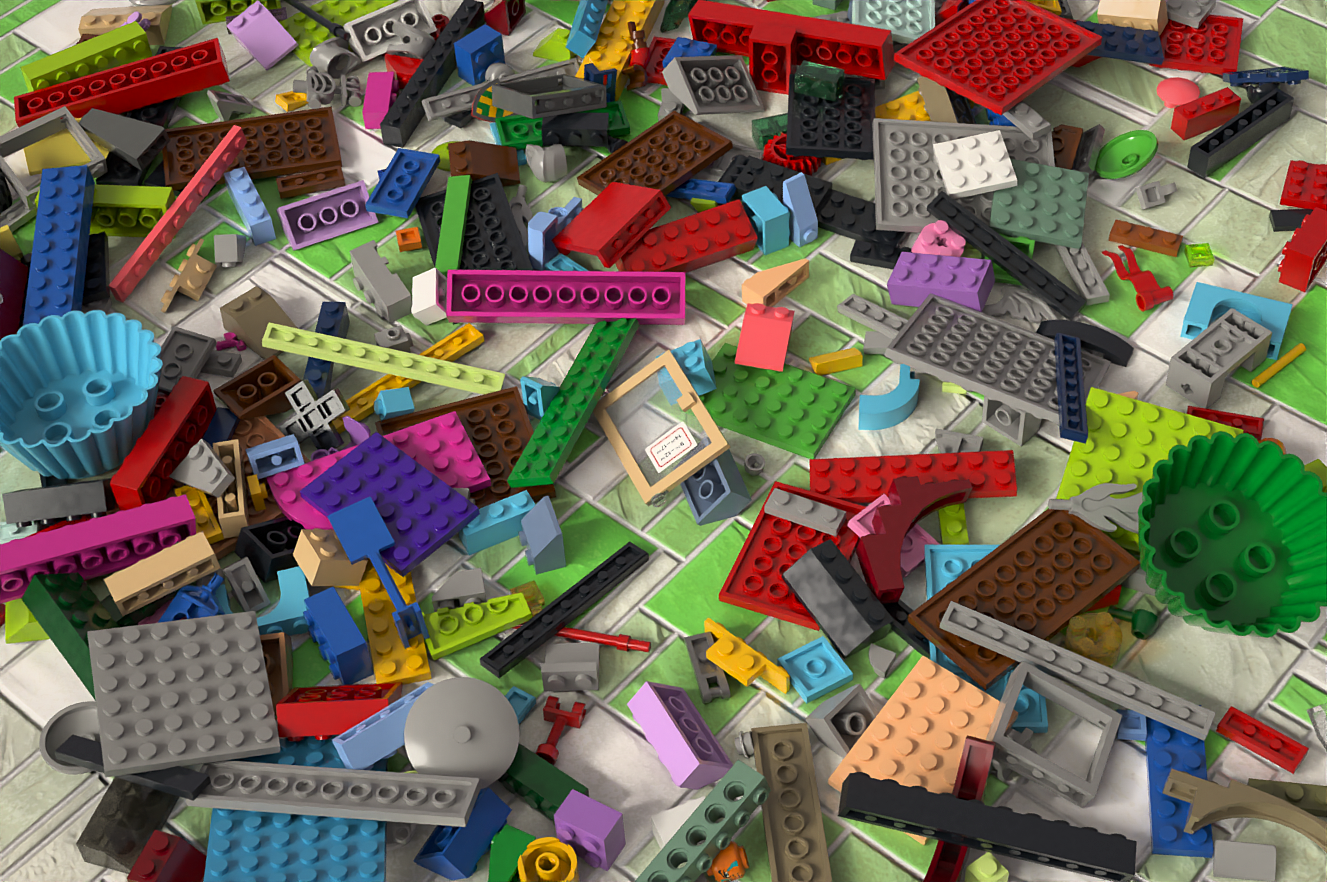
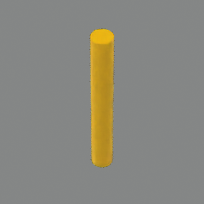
(1278, 365)

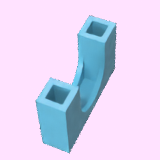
(1212, 302)
(288, 613)

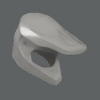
(415, 41)
(329, 53)
(547, 163)

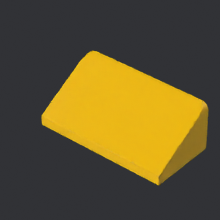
(836, 361)

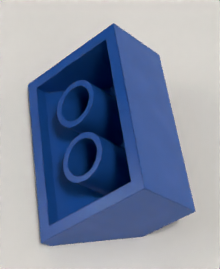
(455, 849)

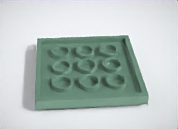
(1043, 206)

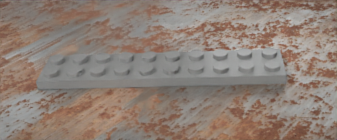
(339, 792)

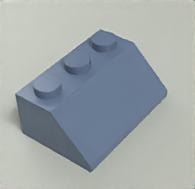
(716, 490)

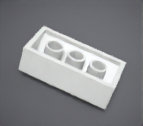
(374, 31)

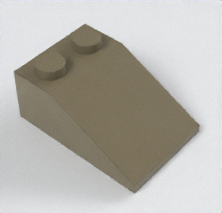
(249, 317)

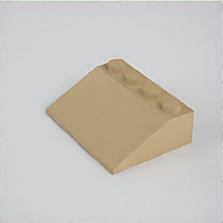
(107, 19)

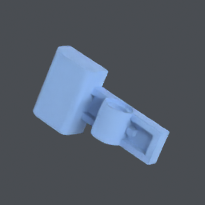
(545, 227)

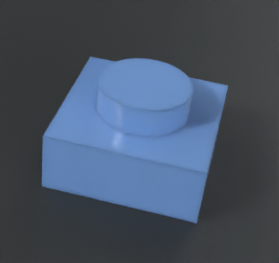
(1132, 726)

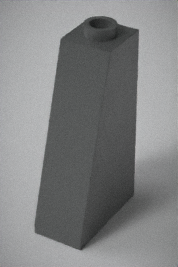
(125, 137)

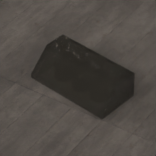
(124, 824)

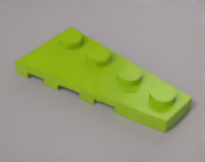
(463, 626)

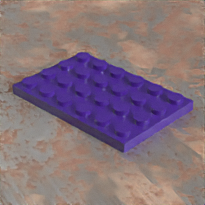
(411, 500)

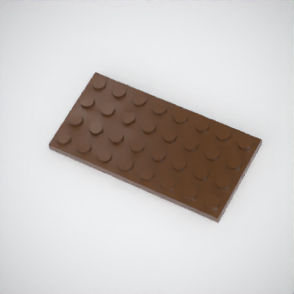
(274, 146)
(1028, 582)

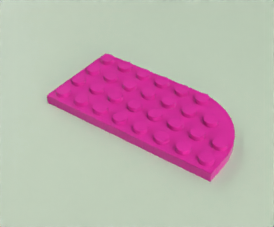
(436, 444)

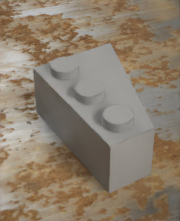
(378, 283)

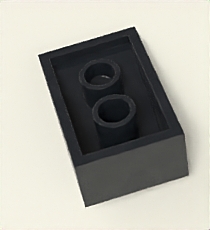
(269, 546)

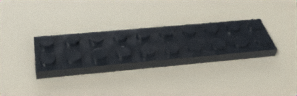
(160, 114)

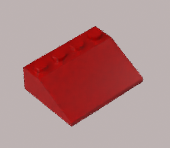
(331, 709)

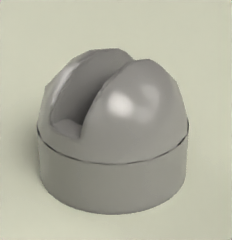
(750, 461)

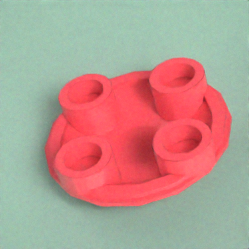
(1177, 91)

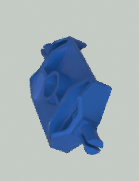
(195, 602)

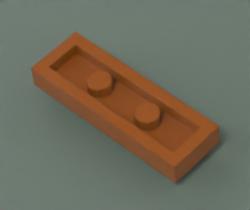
(1145, 238)

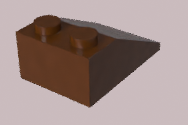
(484, 159)
(259, 390)

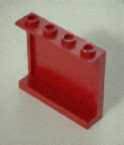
(613, 222)

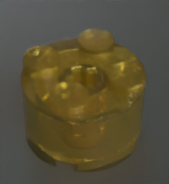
(1094, 637)

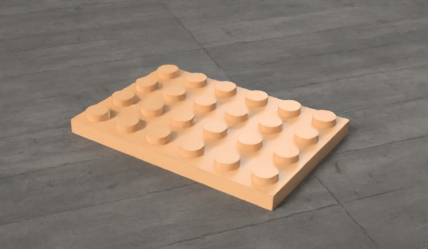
(922, 732)

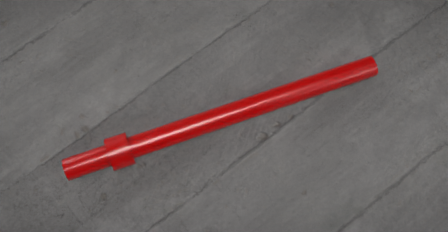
(621, 642)

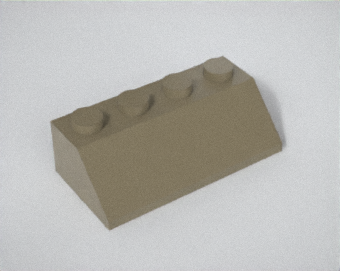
(944, 104)

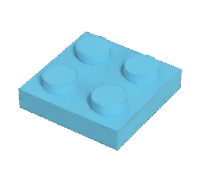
(815, 669)

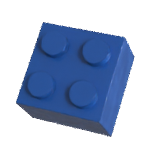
(477, 53)

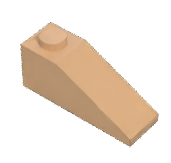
(774, 283)

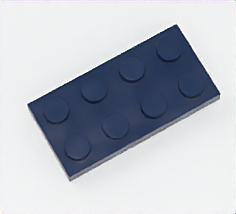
(1126, 43)

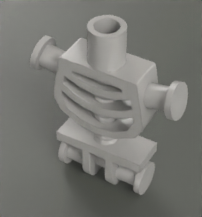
(322, 87)

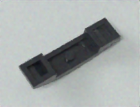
(1091, 338)

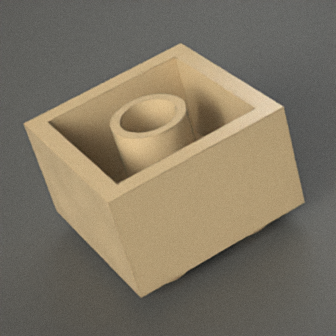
(325, 560)

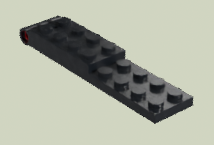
(834, 209)

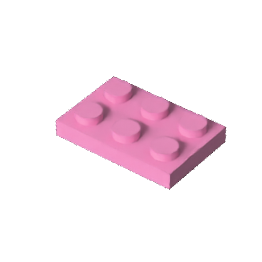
(913, 544)

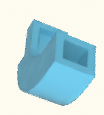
(890, 409)

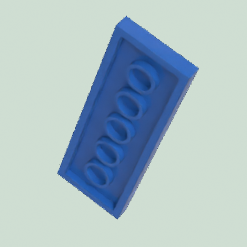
(1168, 815)

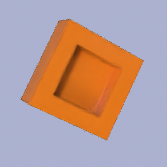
(408, 239)

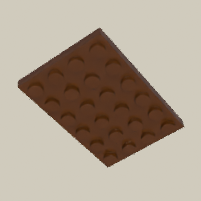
(659, 156)

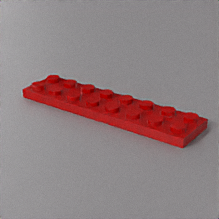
(870, 477)

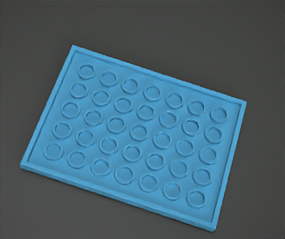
(296, 846)

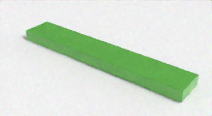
(453, 223)

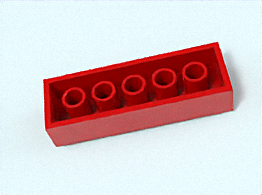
(692, 241)
(164, 444)

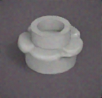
(744, 744)

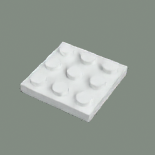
(975, 165)

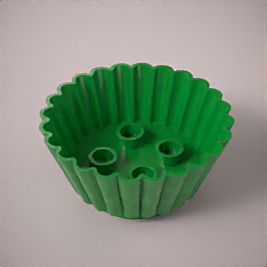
(1235, 536)

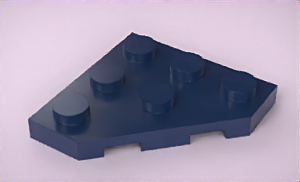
(1267, 75)

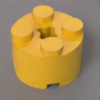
(548, 861)

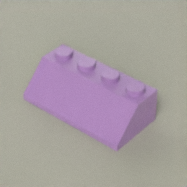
(326, 215)
(679, 735)

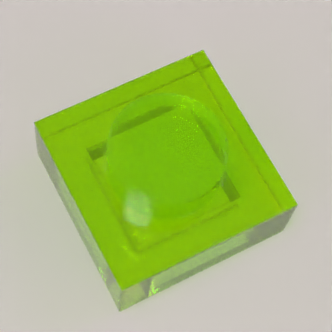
(1199, 255)

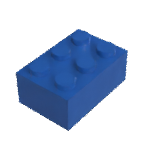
(338, 637)

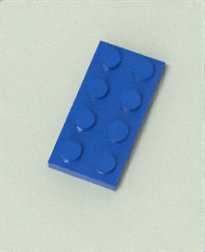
(402, 183)

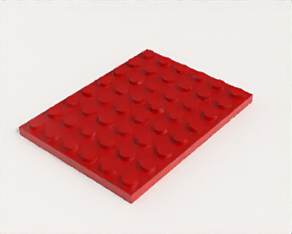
(998, 51)

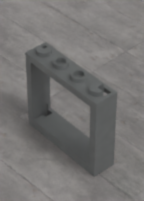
(551, 98)

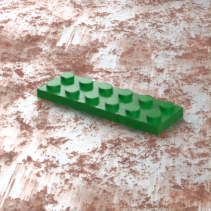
(520, 131)

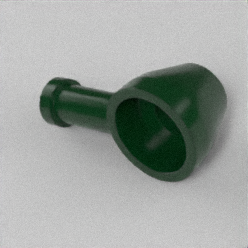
(1142, 621)

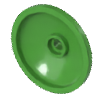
(1126, 154)

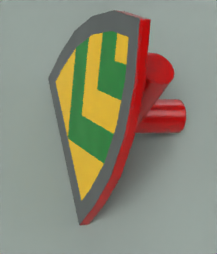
(482, 105)

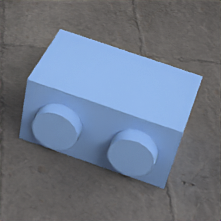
(275, 456)

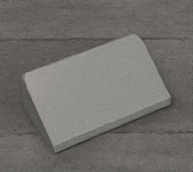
(1244, 861)

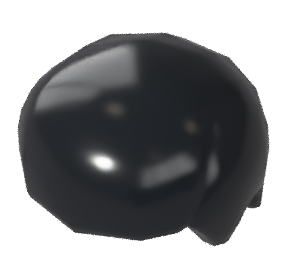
(1256, 93)

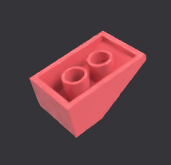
(765, 337)

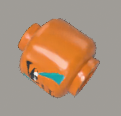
(729, 863)

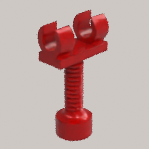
(560, 719)

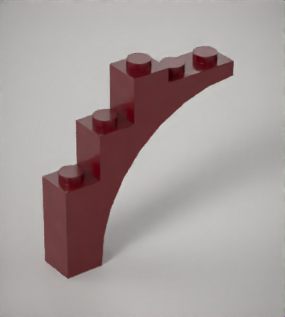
(910, 503)
(969, 785)

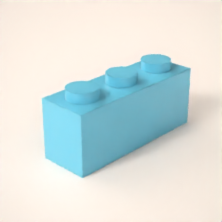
(496, 523)

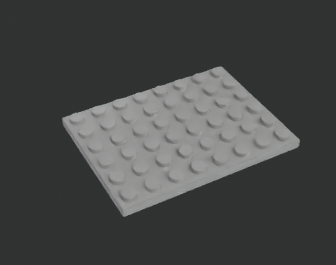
(910, 176)
(987, 356)

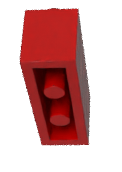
(1205, 113)

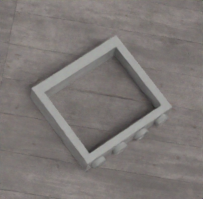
(41, 129)
(1037, 767)

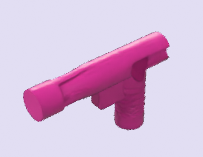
(230, 341)

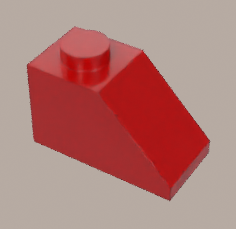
(402, 67)

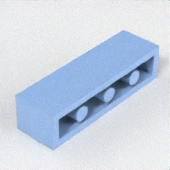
(249, 206)
(377, 735)

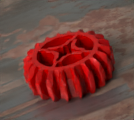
(776, 153)

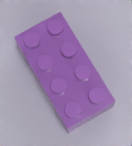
(950, 277)

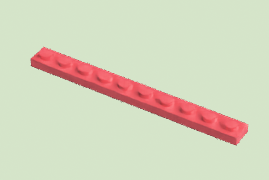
(177, 214)

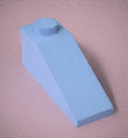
(803, 219)

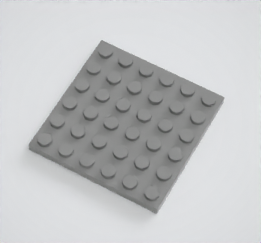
(181, 693)

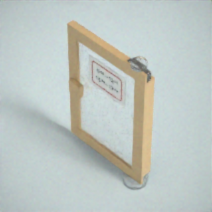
(659, 428)

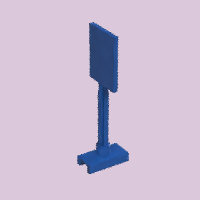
(365, 536)

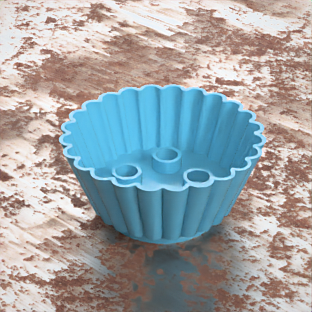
(77, 392)

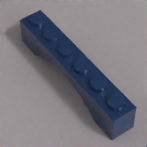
(332, 321)

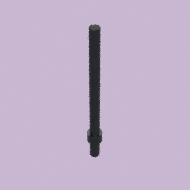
(334, 28)

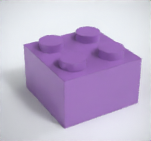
(590, 829)

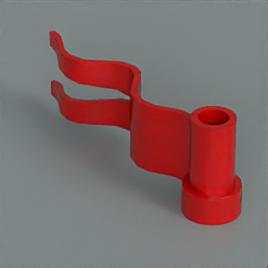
(1144, 281)

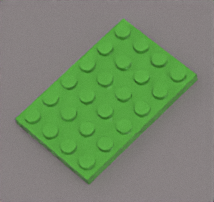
(776, 407)

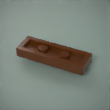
(310, 182)

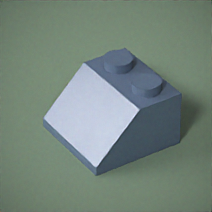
(543, 538)

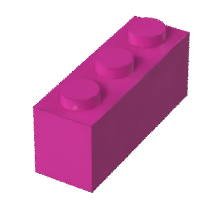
(379, 97)

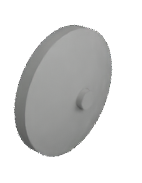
(462, 731)

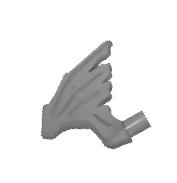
(1020, 305)

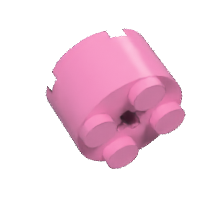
(939, 240)

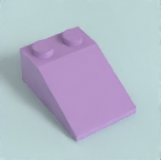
(262, 35)

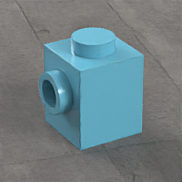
(393, 403)

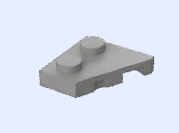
(957, 442)

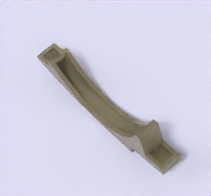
(1215, 803)

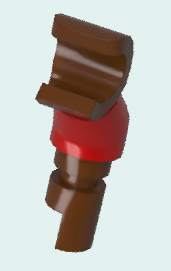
(639, 59)

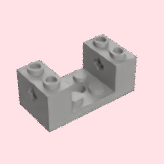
(1204, 362)

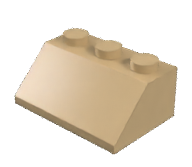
(1134, 14)

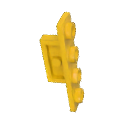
(741, 660)

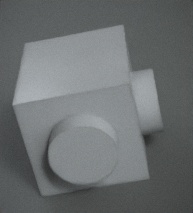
(394, 339)

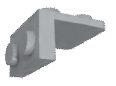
(571, 667)

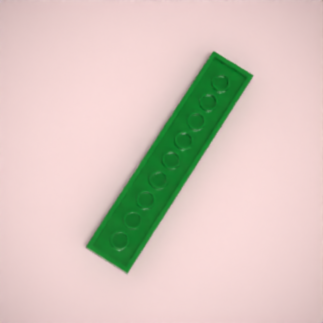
(573, 404)

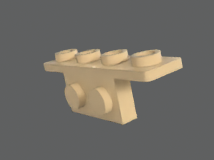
(193, 277)

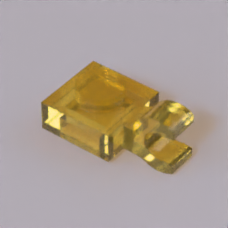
(532, 596)

